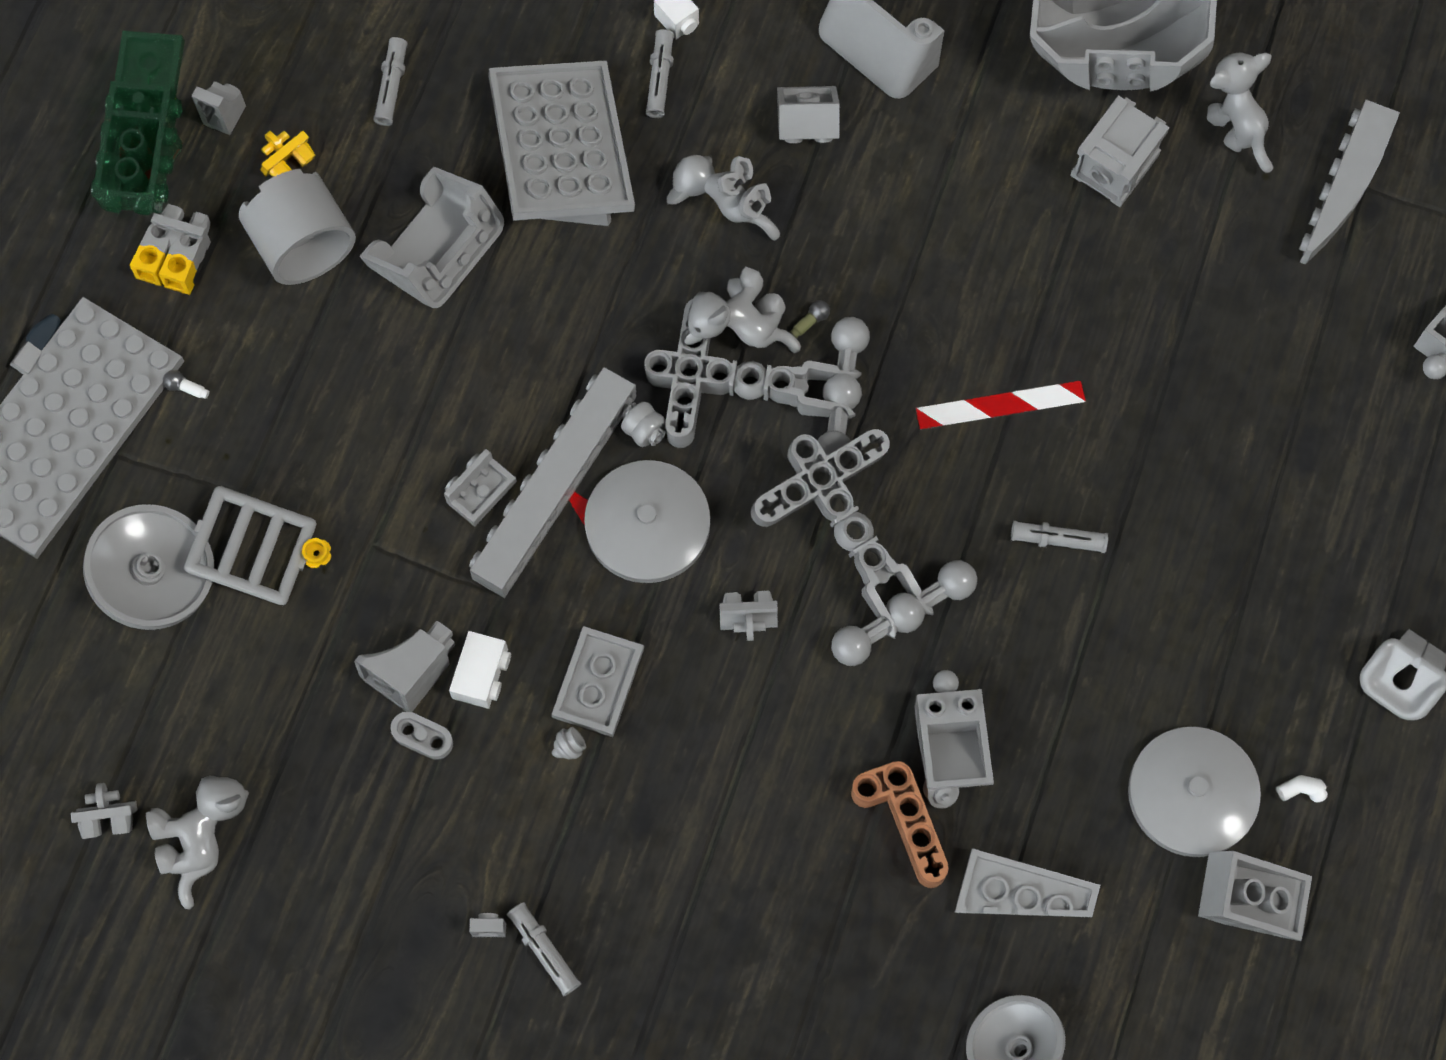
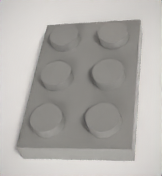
(598, 681)

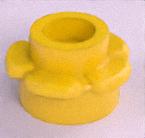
(313, 545)

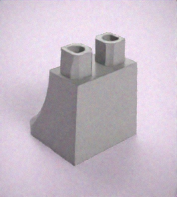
(409, 668)

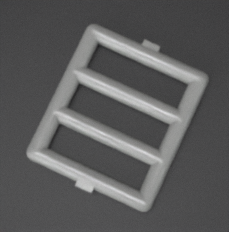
(248, 506)

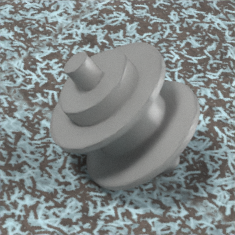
(941, 797)

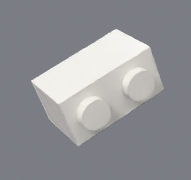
(479, 670)

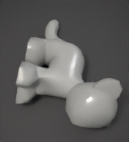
(1235, 77)
(697, 176)
(752, 323)
(216, 801)

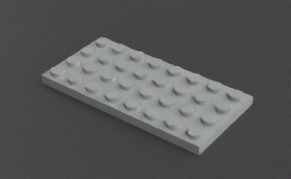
(72, 419)

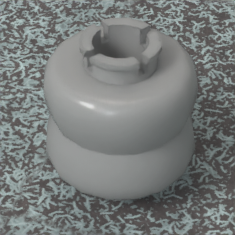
(643, 424)

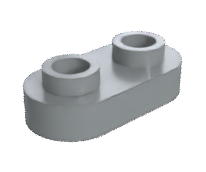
(423, 735)

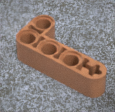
(906, 825)

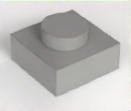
(487, 926)

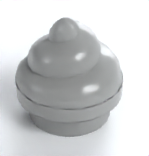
(568, 744)

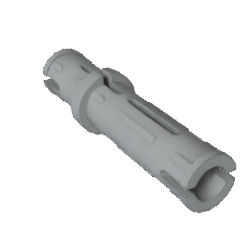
(392, 72)
(659, 73)
(1056, 536)
(535, 937)

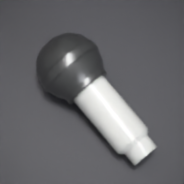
(174, 380)

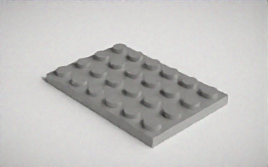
(560, 140)

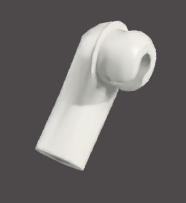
(1303, 784)

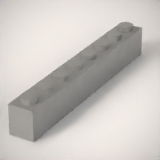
(552, 483)

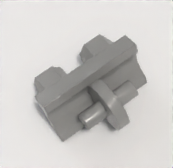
(748, 615)
(89, 817)

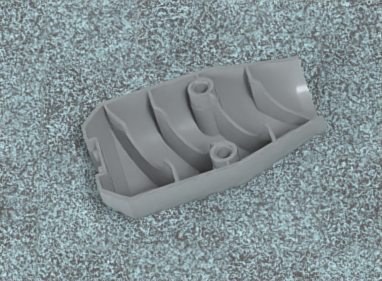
(1123, 40)

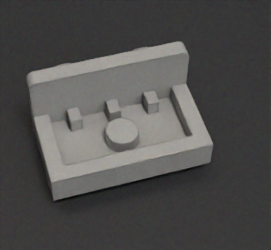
(478, 487)

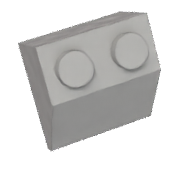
(808, 113)

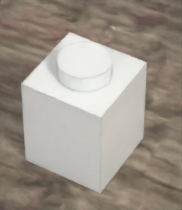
(677, 16)

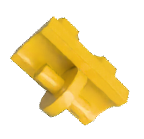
(297, 147)

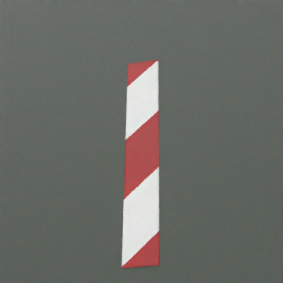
(1000, 404)

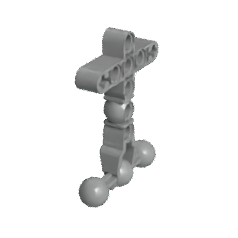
(840, 391)
(904, 610)

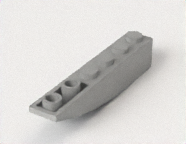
(1351, 173)

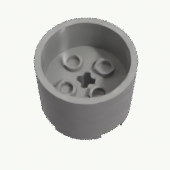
(297, 227)

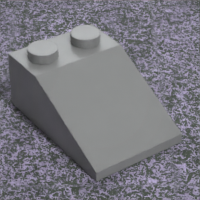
(1255, 895)

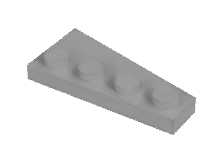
(1016, 888)

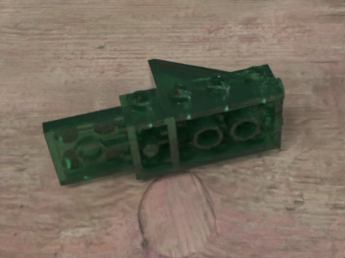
(139, 125)

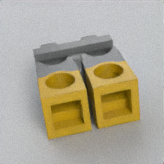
(172, 249)

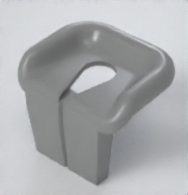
(1392, 657)

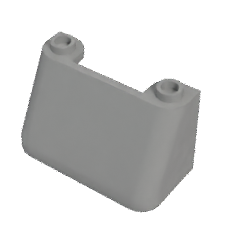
(880, 46)
(440, 241)

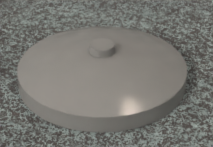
(647, 521)
(138, 567)
(1194, 791)

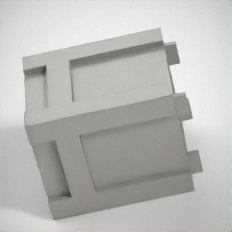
(1119, 150)

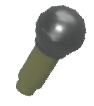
(818, 312)

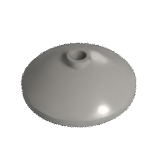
(1013, 1026)

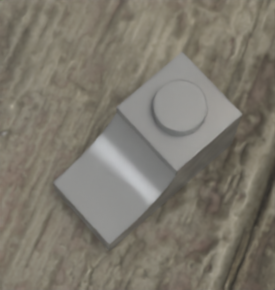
(219, 106)

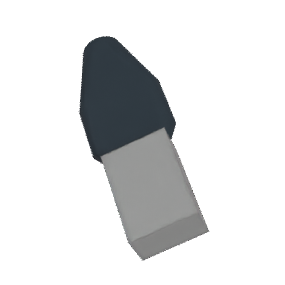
(35, 342)

